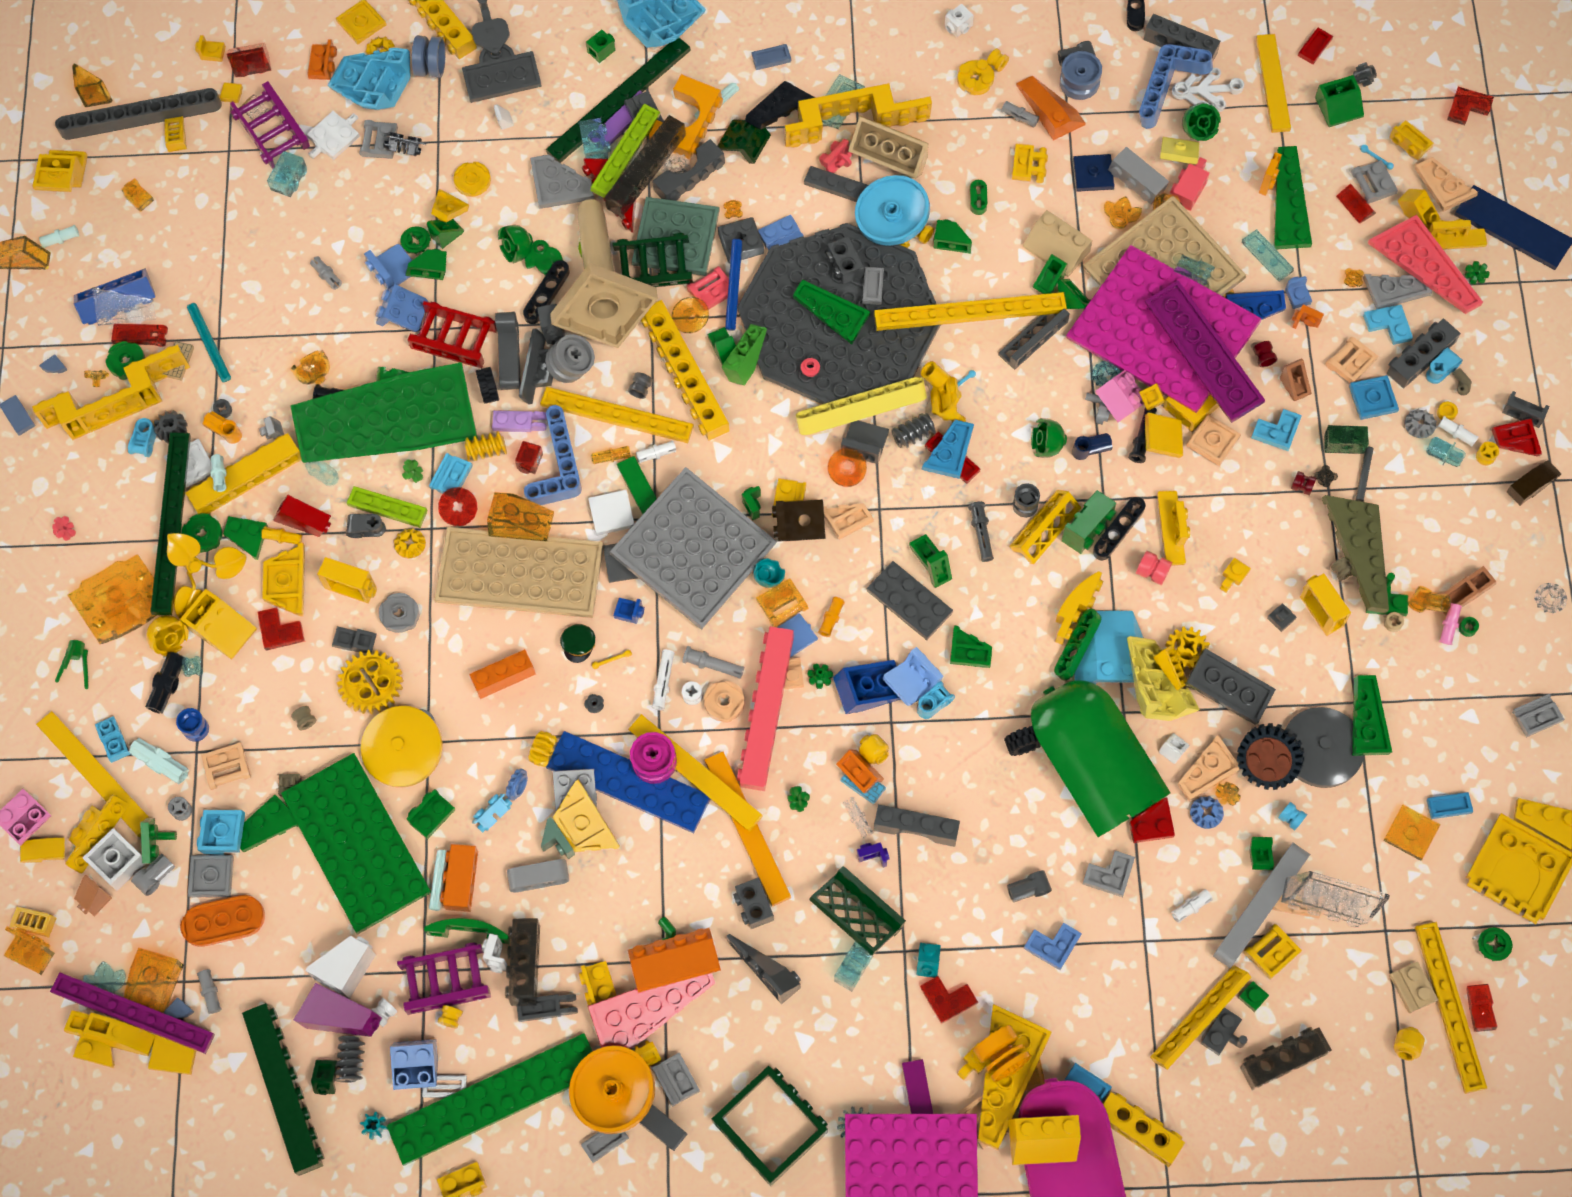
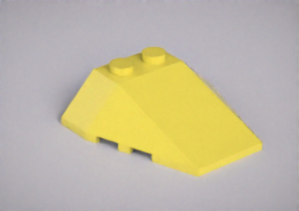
(1153, 689)

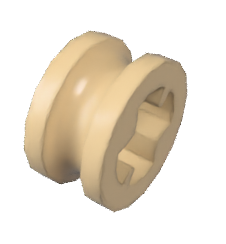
(1400, 620)

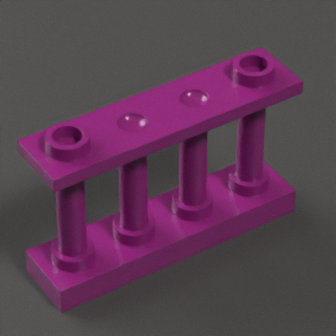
(278, 109)
(457, 996)

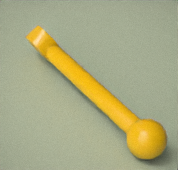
(595, 665)

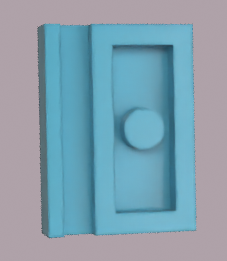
(450, 473)

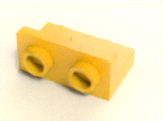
(598, 982)
(463, 1182)

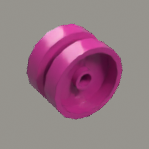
(650, 746)

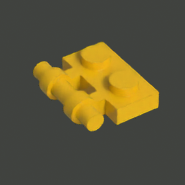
(1023, 162)

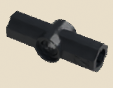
(165, 683)

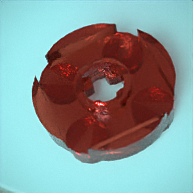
(457, 495)

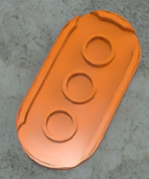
(222, 920)

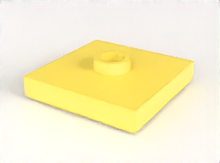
(1179, 150)

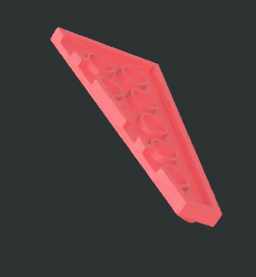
(1420, 255)
(635, 1015)

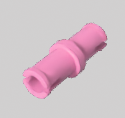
(1450, 624)

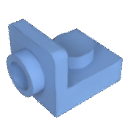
(1298, 292)

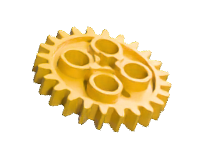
(354, 692)

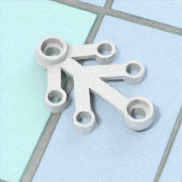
(1205, 89)

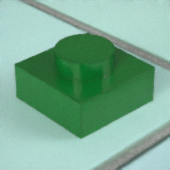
(1253, 996)

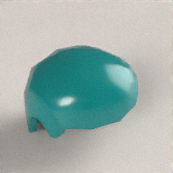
(768, 573)

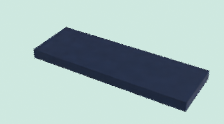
(1515, 228)

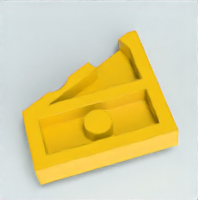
(448, 207)

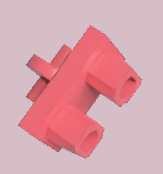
(838, 157)

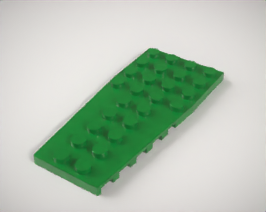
(387, 416)

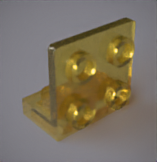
(28, 950)

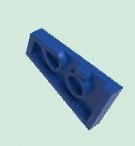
(1260, 303)

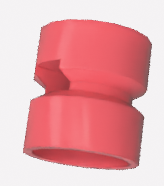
(1154, 567)

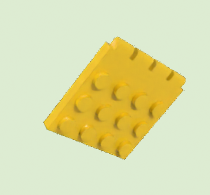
(1520, 869)

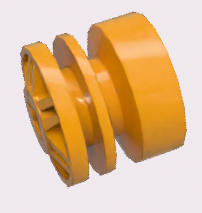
(1003, 1055)

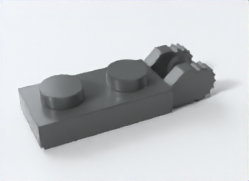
(547, 1008)

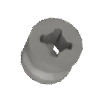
(176, 805)

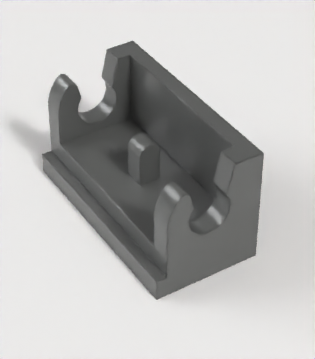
(1525, 410)

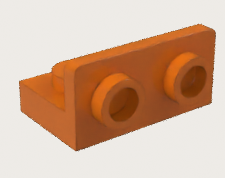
(321, 61)

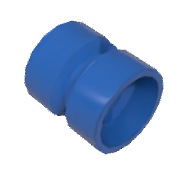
(192, 724)

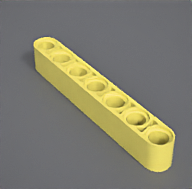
(861, 406)

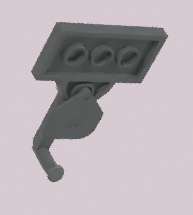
(502, 71)

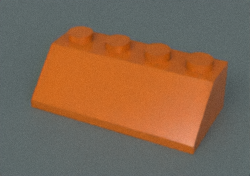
(673, 959)

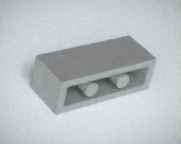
(1138, 175)

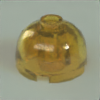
(312, 368)

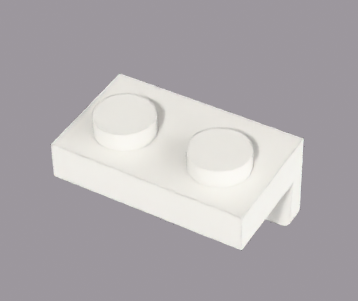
(492, 950)

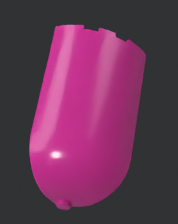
(1097, 1164)

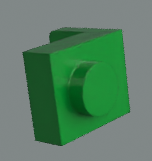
(1261, 853)

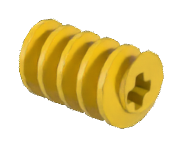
(485, 446)

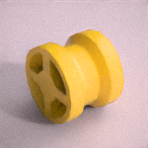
(997, 60)
(1490, 449)
(450, 1016)

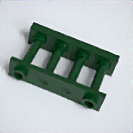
(663, 278)

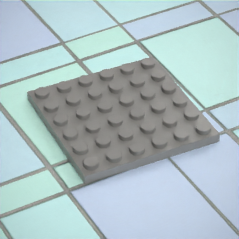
(693, 548)

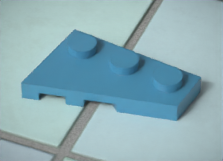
(951, 451)

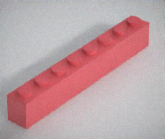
(767, 708)

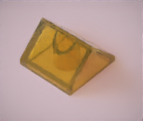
(90, 87)

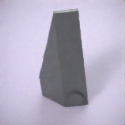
(772, 974)

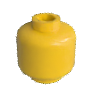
(874, 749)
(1409, 1043)

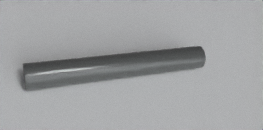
(1364, 474)

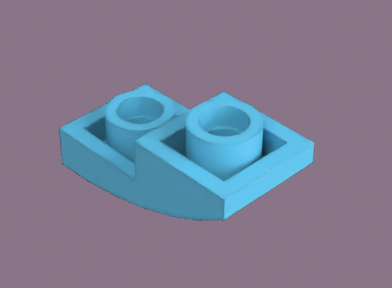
(112, 739)

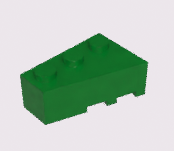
(1089, 522)

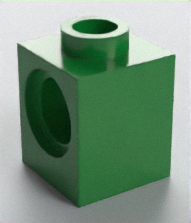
(599, 52)

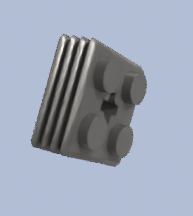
(742, 229)

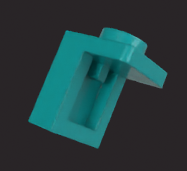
(928, 960)

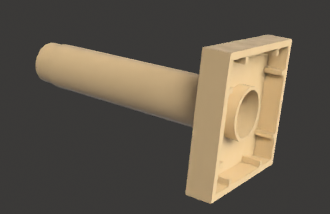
(600, 300)

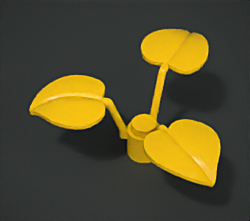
(183, 551)

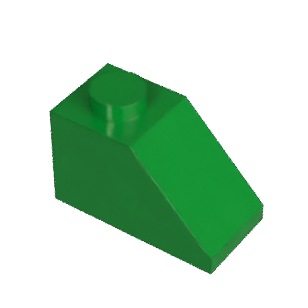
(951, 237)
(429, 265)

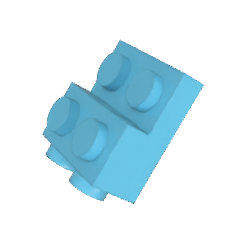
(220, 831)

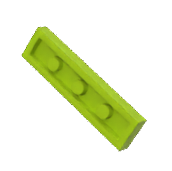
(387, 506)

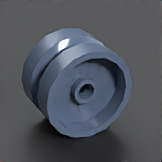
(428, 56)
(1080, 75)

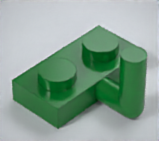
(1396, 602)
(149, 835)

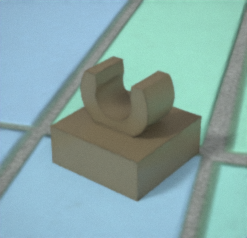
(287, 781)

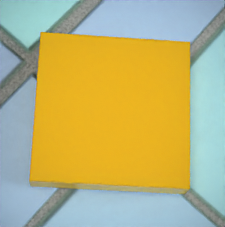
(361, 21)
(1163, 435)
(171, 1057)

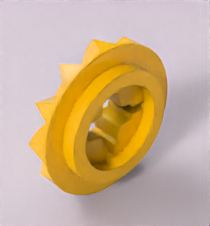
(377, 43)
(414, 549)

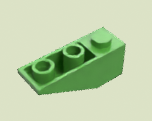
(744, 357)

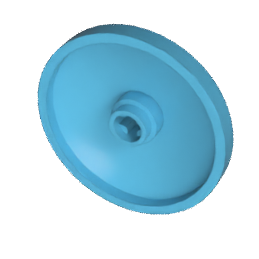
(892, 210)

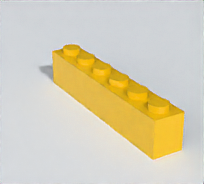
(246, 474)

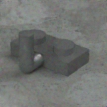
(1222, 1032)

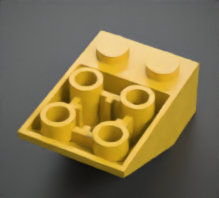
(218, 624)

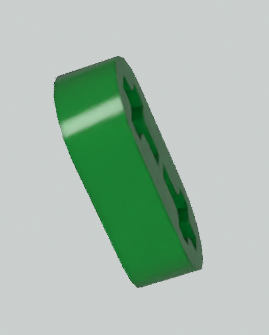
(982, 197)

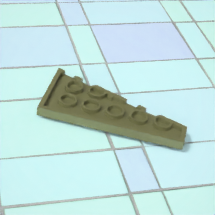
(1362, 544)

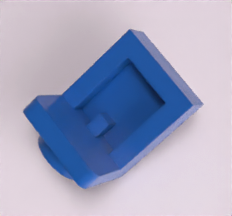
(629, 610)

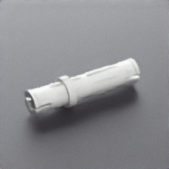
(661, 688)

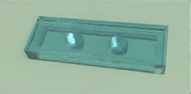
(1267, 255)

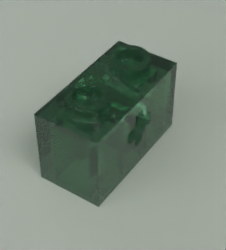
(1346, 439)

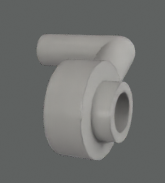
(1103, 413)

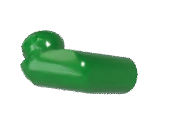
(668, 928)

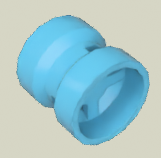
(1292, 816)

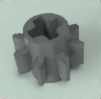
(1365, 74)

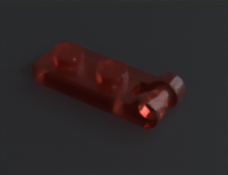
(140, 334)

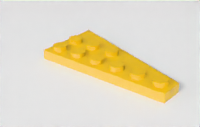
(1547, 820)
(1003, 1097)

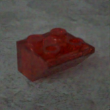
(249, 59)

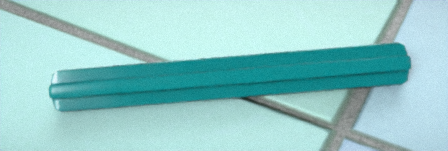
(208, 342)

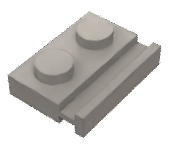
(1538, 715)
(676, 1079)

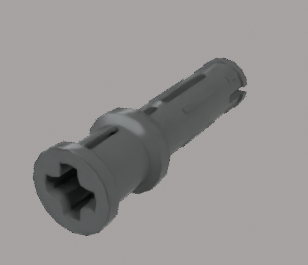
(978, 522)

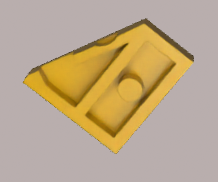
(94, 1052)

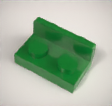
(430, 814)

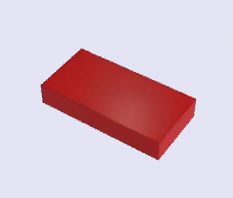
(1315, 46)

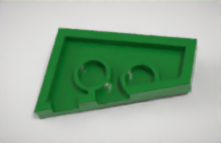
(267, 822)

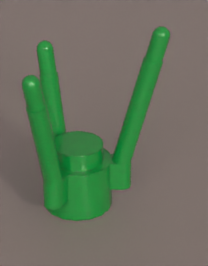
(75, 651)

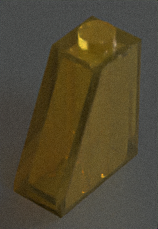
(23, 254)

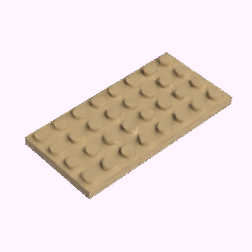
(519, 573)

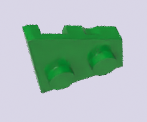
(245, 534)

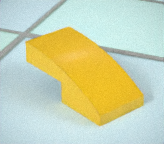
(42, 849)

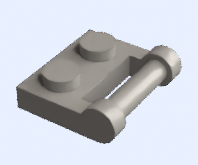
(382, 129)
(1379, 179)

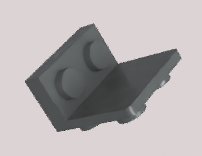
(866, 439)

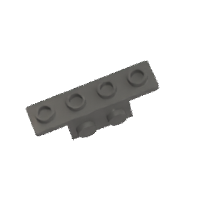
(535, 369)

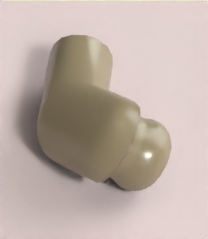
(1464, 382)

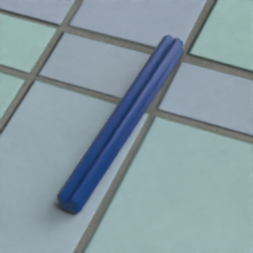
(733, 287)

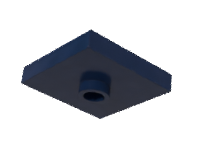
(1093, 172)

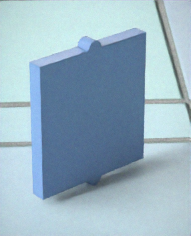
(802, 633)

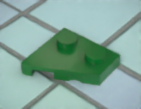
(969, 650)

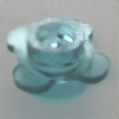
(186, 667)

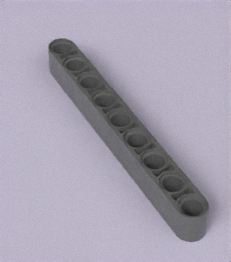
(138, 113)

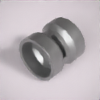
(640, 385)

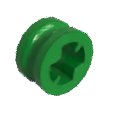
(1464, 631)

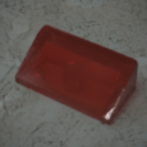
(1356, 204)

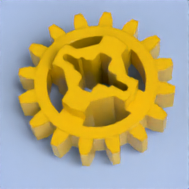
(1188, 639)

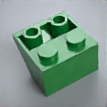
(1340, 101)

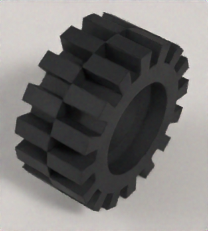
(487, 385)
(1022, 741)

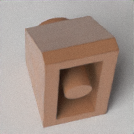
(91, 897)

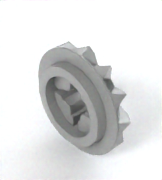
(1411, 423)

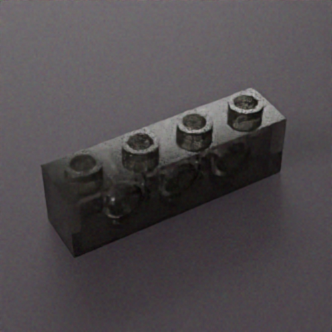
(526, 993)
(1258, 1077)

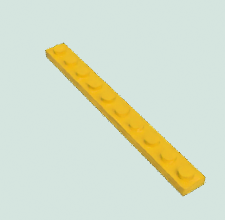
(969, 311)

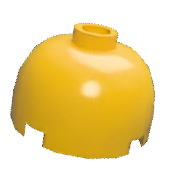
(166, 635)

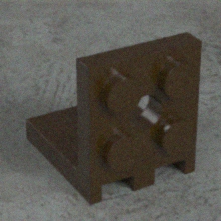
(788, 523)

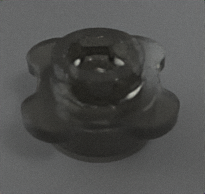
(1325, 482)

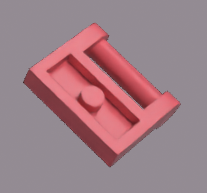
(713, 293)

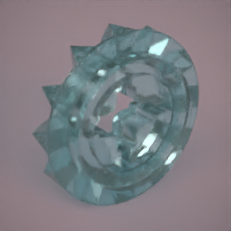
(1099, 370)

